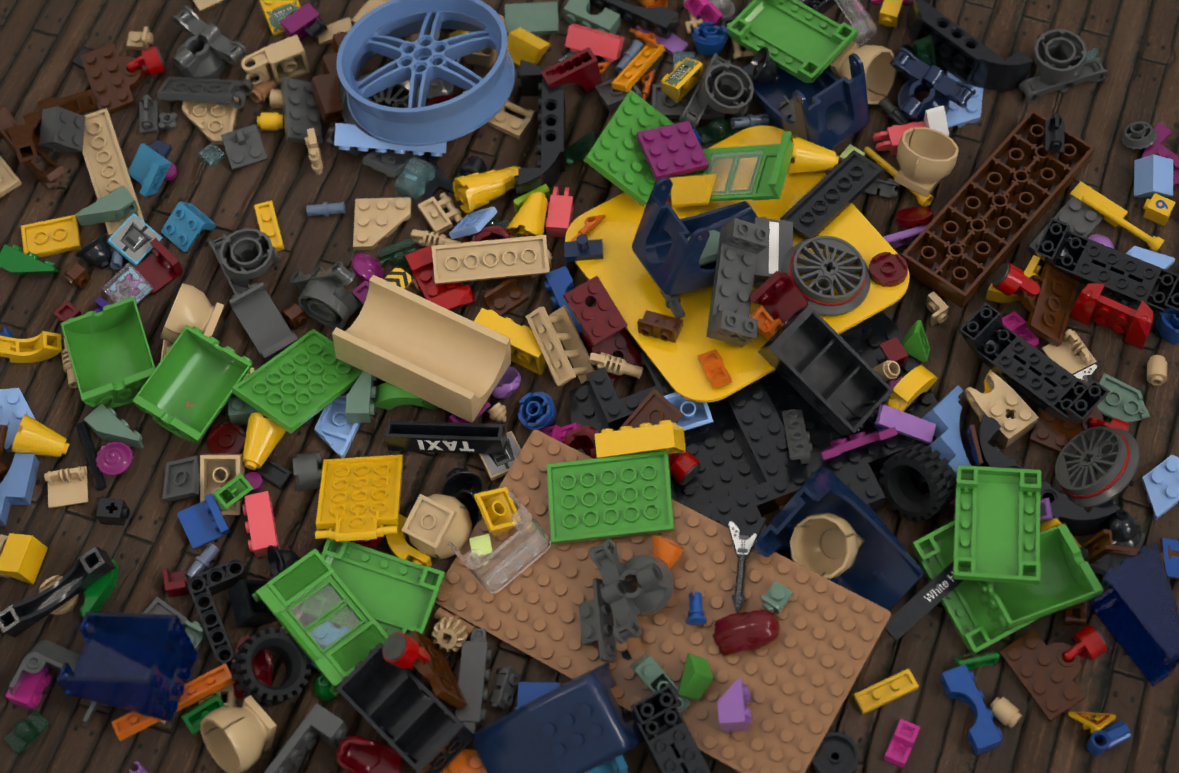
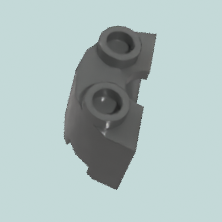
(307, 470)

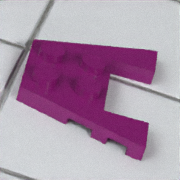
(1160, 150)
(856, 440)

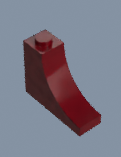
(578, 69)

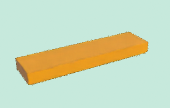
(637, 67)

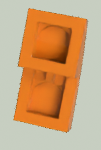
(766, 324)
(714, 369)

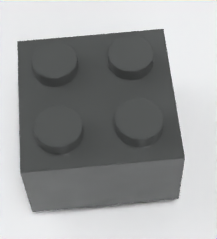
(62, 130)

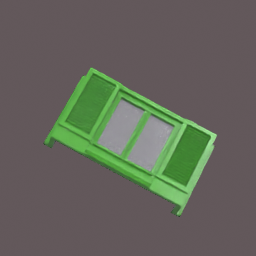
(748, 171)
(322, 616)

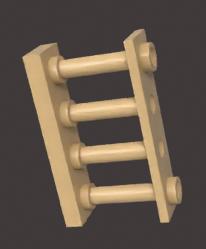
(552, 348)

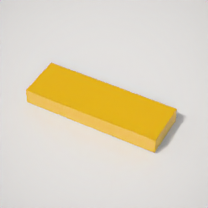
(1084, 190)
(268, 223)
(885, 691)

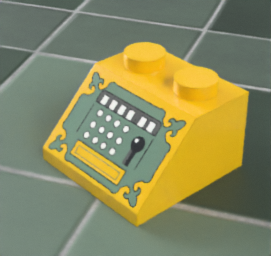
(276, 11)
(682, 79)

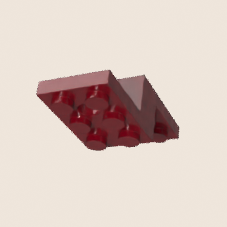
(601, 324)

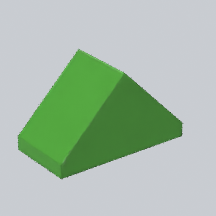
(916, 342)
(232, 492)
(695, 677)

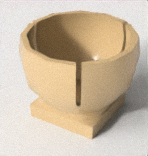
(877, 69)
(924, 159)
(191, 309)
(435, 523)
(825, 544)
(238, 735)

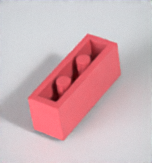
(600, 42)
(260, 523)

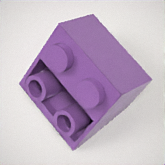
(733, 708)

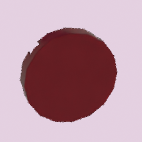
(914, 215)
(888, 269)
(226, 439)

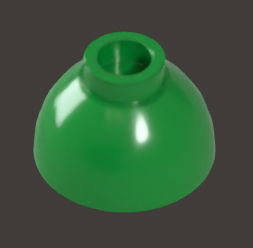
(322, 687)

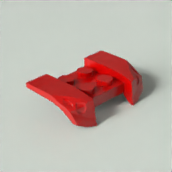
(445, 295)
(1114, 315)

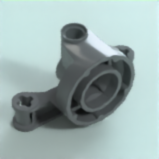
(206, 49)
(1064, 72)
(718, 80)
(239, 247)
(325, 296)
(621, 590)

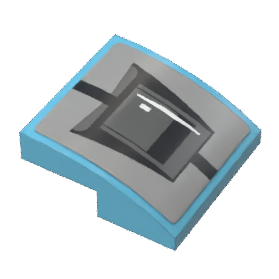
(133, 239)

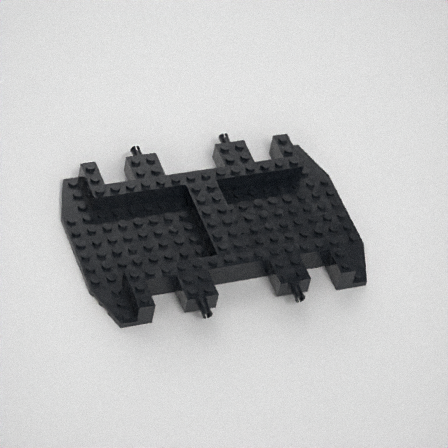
(746, 447)

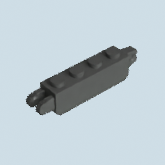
(473, 680)

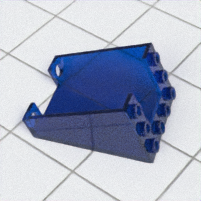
(1142, 613)
(132, 663)

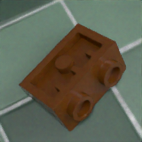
(505, 297)
(660, 326)

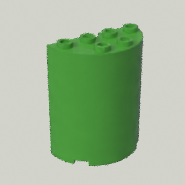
(109, 354)
(195, 372)
(1063, 583)

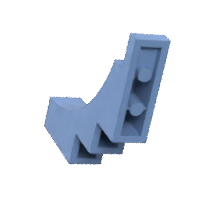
(947, 430)
(18, 484)

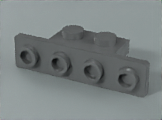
(796, 435)
(597, 624)

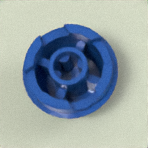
(709, 38)
(537, 410)

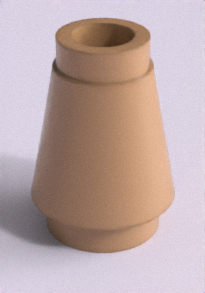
(262, 92)

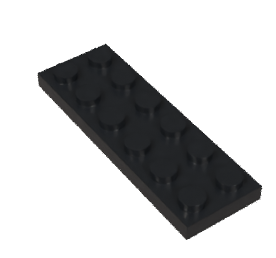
(832, 195)

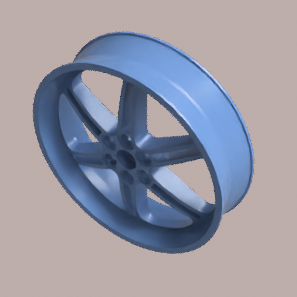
(422, 62)

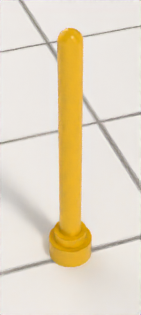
(922, 200)
(1153, 242)

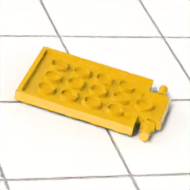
(359, 498)

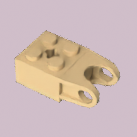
(277, 61)
(1004, 406)

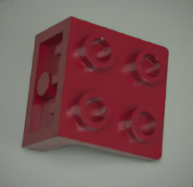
(159, 267)
(779, 296)

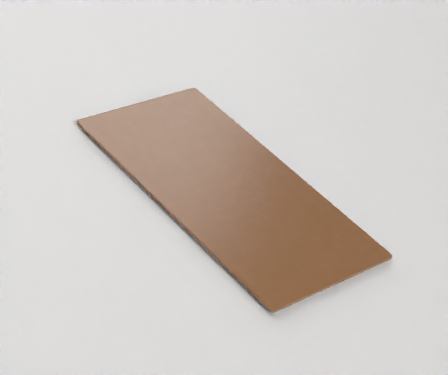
(792, 681)

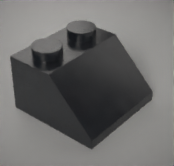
(246, 610)

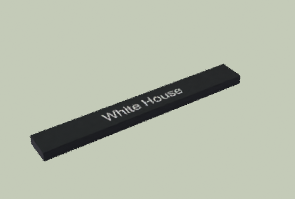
(922, 603)

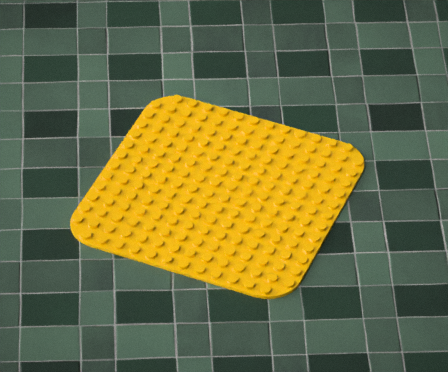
(636, 292)

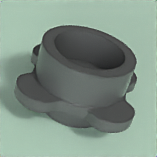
(171, 123)

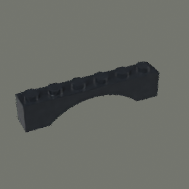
(654, 19)
(84, 573)

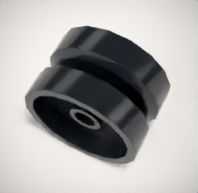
(839, 747)

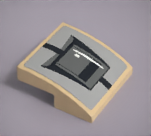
(499, 465)

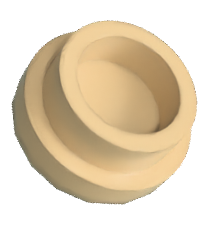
(498, 412)

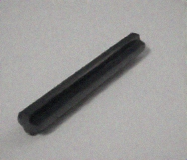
(91, 455)

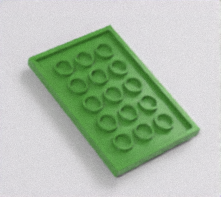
(618, 153)
(298, 382)
(610, 497)

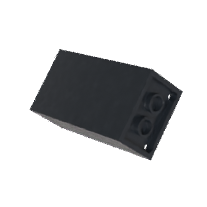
(826, 371)
(405, 713)

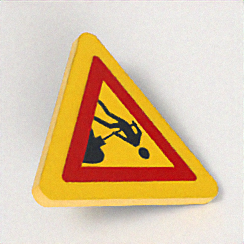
(1092, 721)

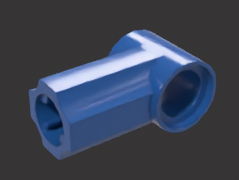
(1109, 738)

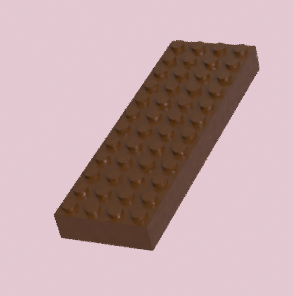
(995, 210)

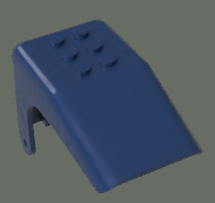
(824, 110)
(664, 246)
(882, 565)
(560, 731)

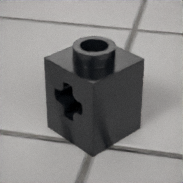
(112, 511)

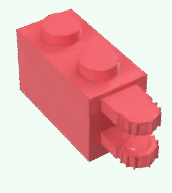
(892, 137)
(559, 213)

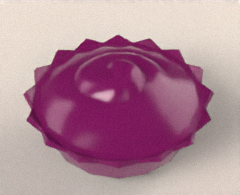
(365, 267)
(114, 458)

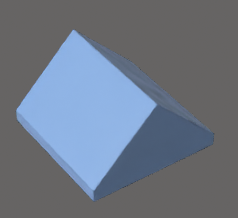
(1152, 176)
(695, 413)

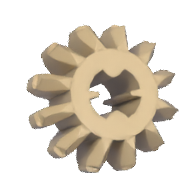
(449, 634)

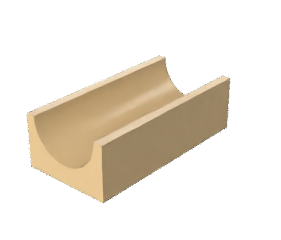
(424, 349)

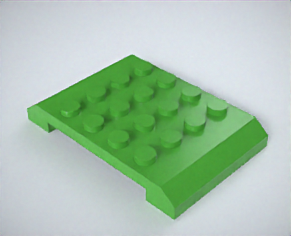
(795, 35)
(997, 525)
(388, 587)
(963, 603)

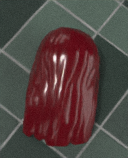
(745, 631)
(261, 666)
(367, 756)

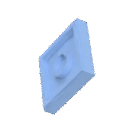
(473, 222)

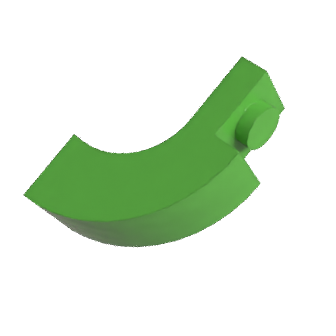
(390, 396)

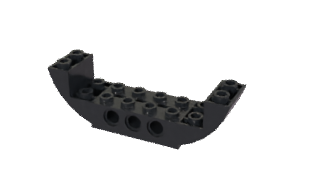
(963, 53)
(550, 131)
(1121, 273)
(1029, 369)
(1074, 516)
(667, 734)

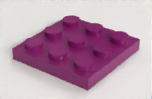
(672, 150)

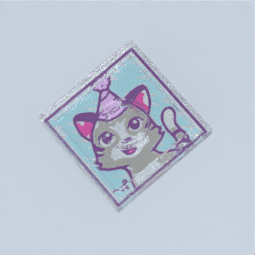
(127, 284)

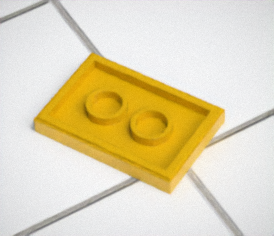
(51, 236)

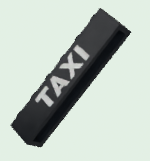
(446, 437)

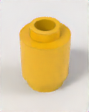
(270, 121)

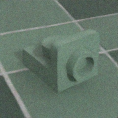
(776, 597)
(196, 633)

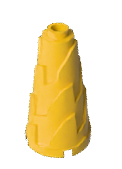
(479, 189)

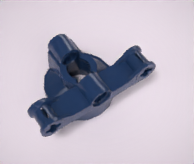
(930, 79)

